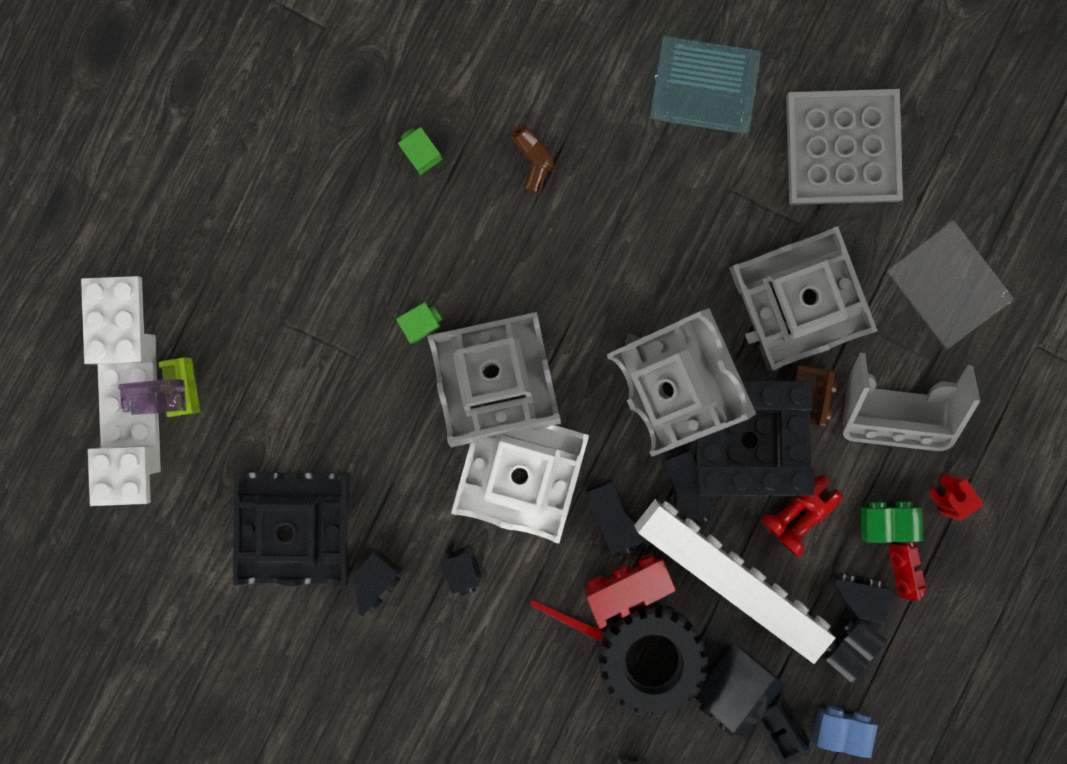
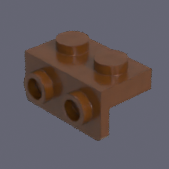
(823, 386)

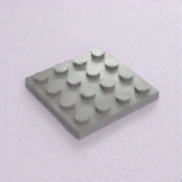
(844, 147)

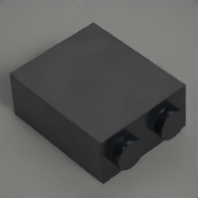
(738, 691)

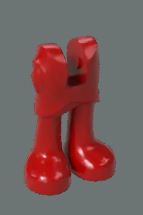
(817, 511)

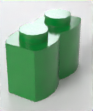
(891, 523)

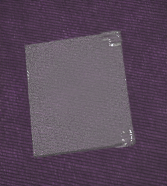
(950, 284)

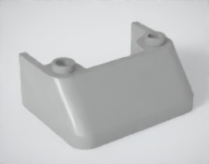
(906, 417)

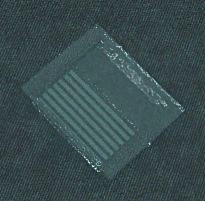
(705, 85)

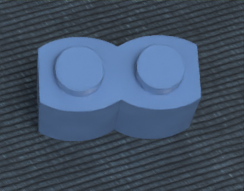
(844, 732)

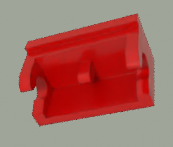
(958, 500)

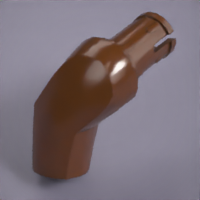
(537, 155)

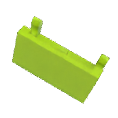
(182, 369)

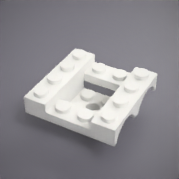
(541, 503)

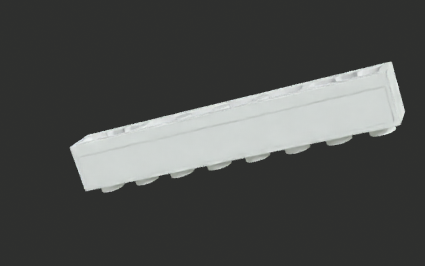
(734, 581)

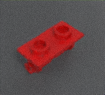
(909, 583)

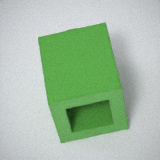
(419, 150)
(420, 322)

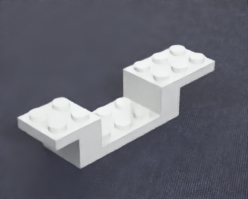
(124, 355)

